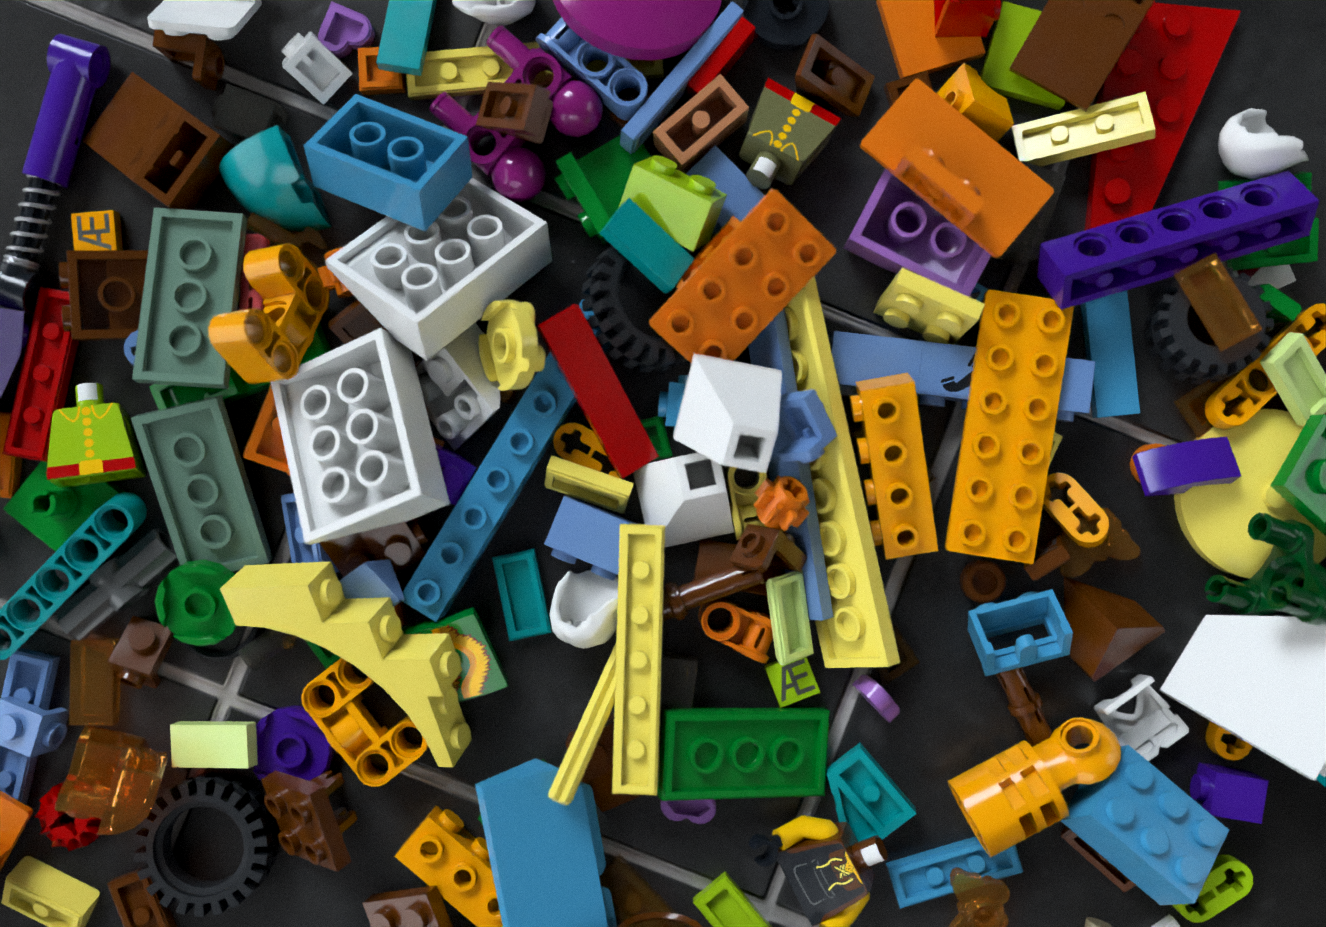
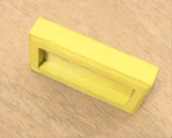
(587, 484)

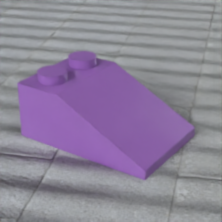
(908, 233)

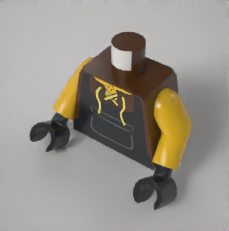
(824, 867)

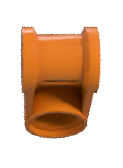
(746, 631)

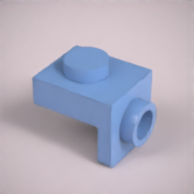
(807, 425)
(31, 728)

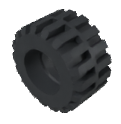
(1186, 353)

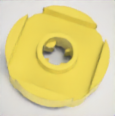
(511, 344)

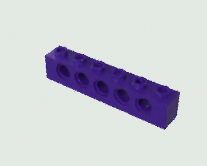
(1175, 237)

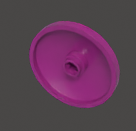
(640, 26)

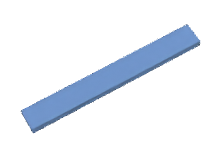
(773, 351)

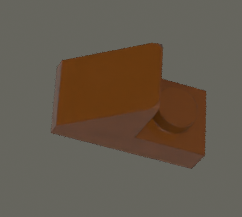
(832, 77)
(516, 110)

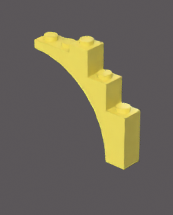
(366, 633)

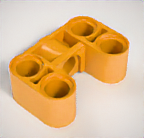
(272, 341)
(354, 730)

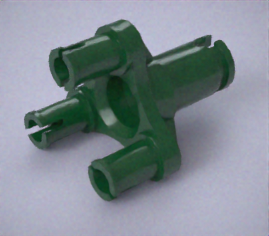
(1287, 580)

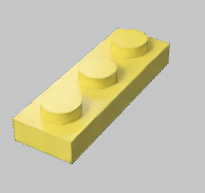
(1084, 133)

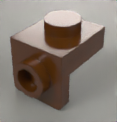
(195, 49)
(767, 547)
(141, 653)

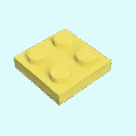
(927, 308)

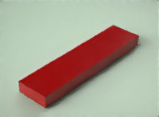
(42, 379)
(597, 390)

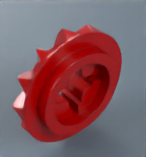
(68, 834)

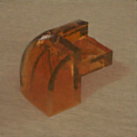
(111, 780)

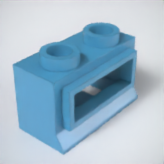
(1016, 614)

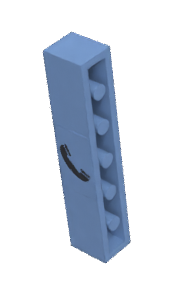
(939, 370)

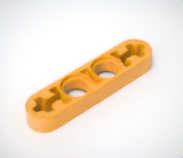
(1239, 382)

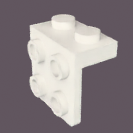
(212, 17)

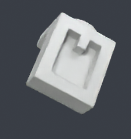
(314, 66)

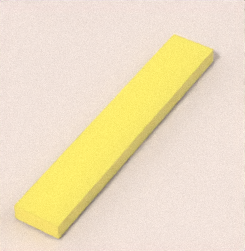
(469, 69)
(638, 659)

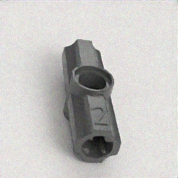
(117, 585)

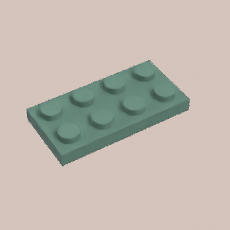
(188, 281)
(202, 484)

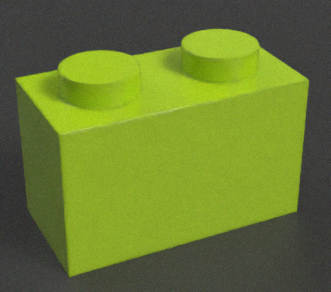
(677, 202)

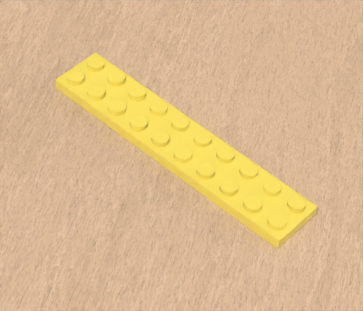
(861, 622)

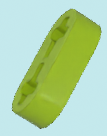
(1217, 894)

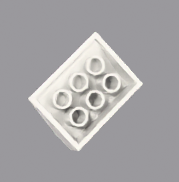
(443, 278)
(358, 439)

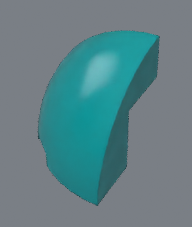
(270, 182)

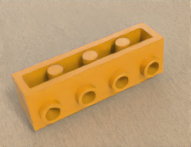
(895, 464)
(455, 862)

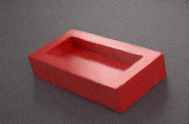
(723, 56)

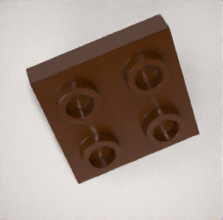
(307, 819)

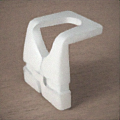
(1150, 724)

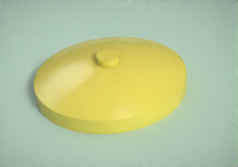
(1219, 515)

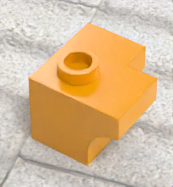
(977, 102)

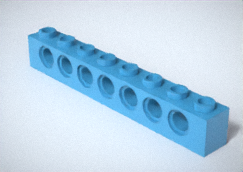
(492, 490)

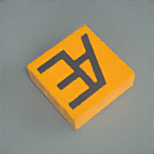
(97, 230)

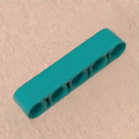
(76, 562)

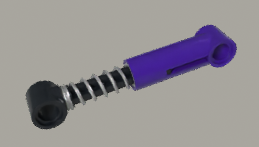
(75, 73)

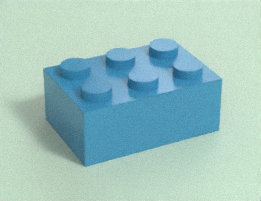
(389, 161)
(1148, 829)

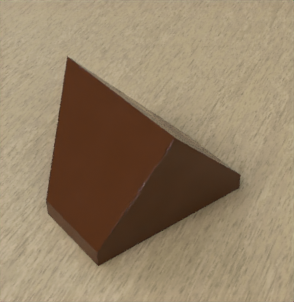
(1105, 627)

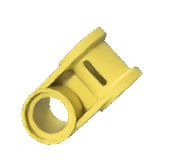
(742, 502)

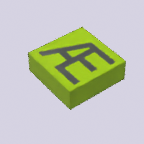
(792, 681)

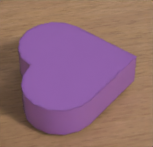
(345, 30)
(877, 697)
(695, 810)

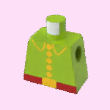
(92, 442)

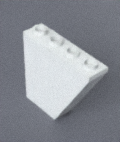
(1259, 683)

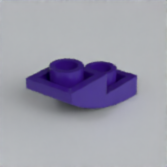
(1185, 465)

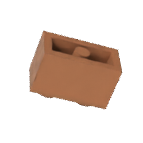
(701, 124)

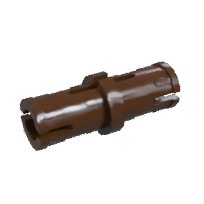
(1025, 705)

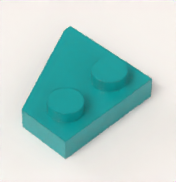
(867, 795)

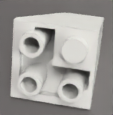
(457, 389)
(730, 412)
(686, 497)

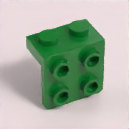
(598, 182)

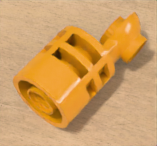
(1021, 787)

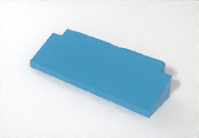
(544, 852)

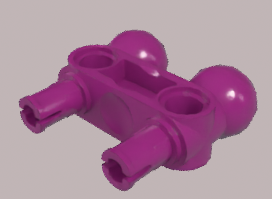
(513, 169)

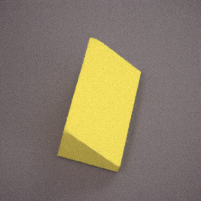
(48, 895)

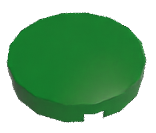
(193, 604)

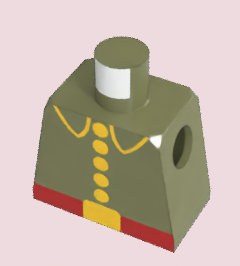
(784, 135)

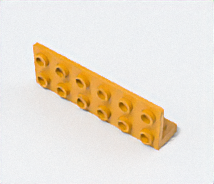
(1009, 427)

